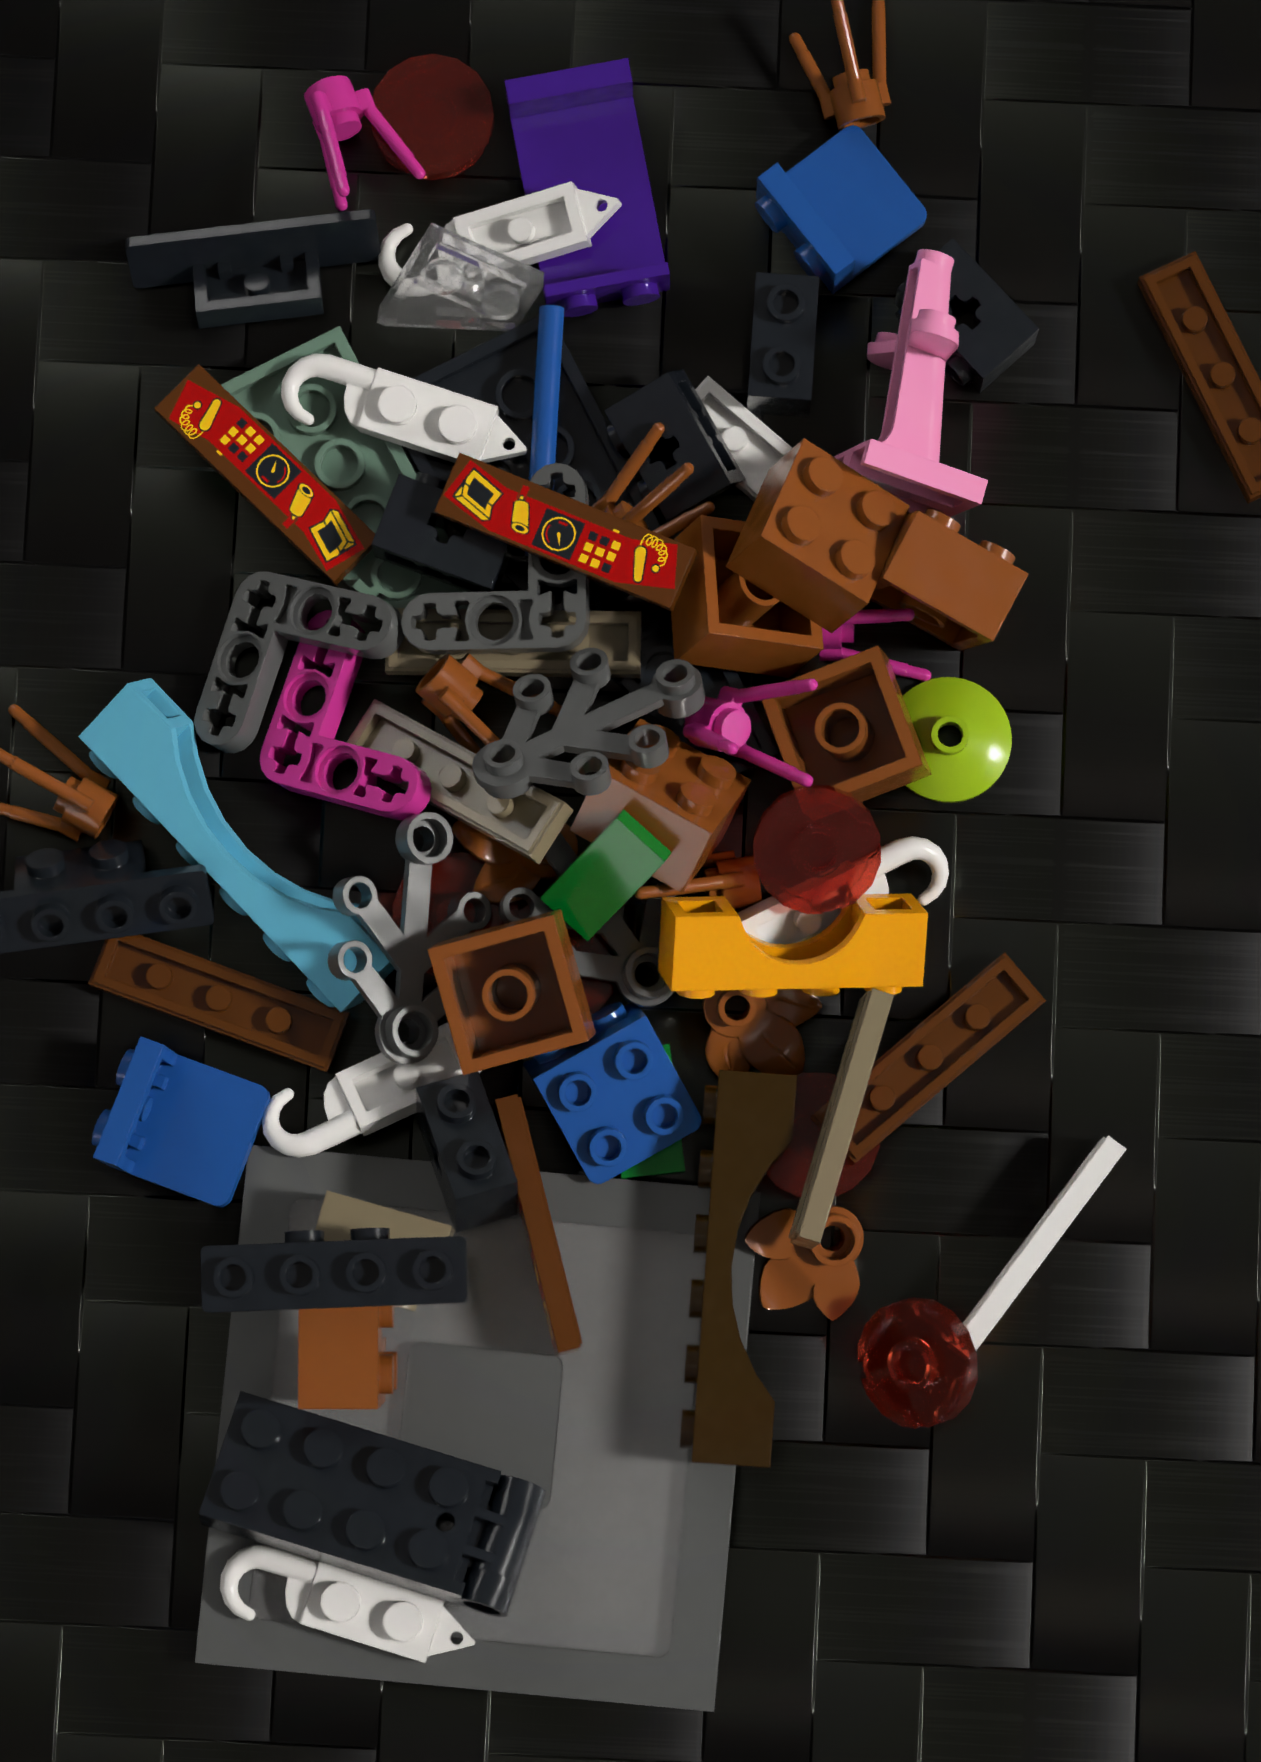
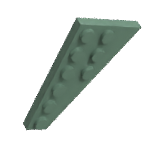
(348, 462)

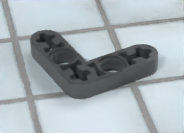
(526, 607)
(282, 623)

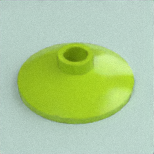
(985, 745)

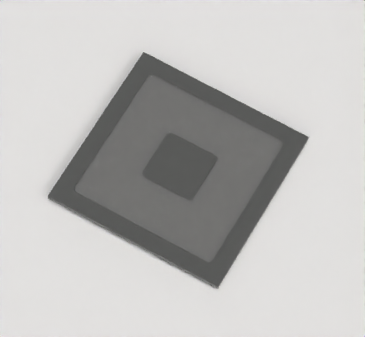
(630, 1533)

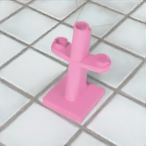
(910, 439)

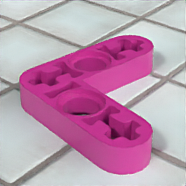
(322, 752)

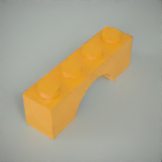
(867, 946)

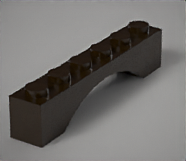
(751, 1133)

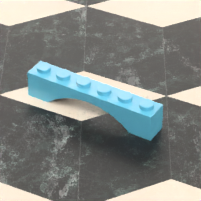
(155, 754)

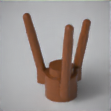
(855, 96)
(655, 497)
(452, 693)
(83, 803)
(725, 876)

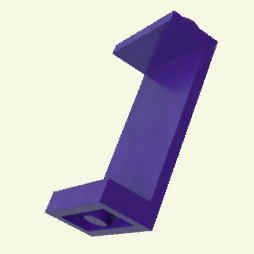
(587, 131)

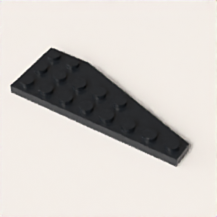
(504, 376)

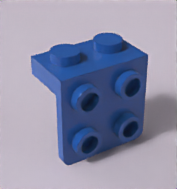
(839, 207)
(615, 1093)
(180, 1123)

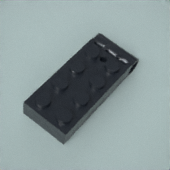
(372, 1504)

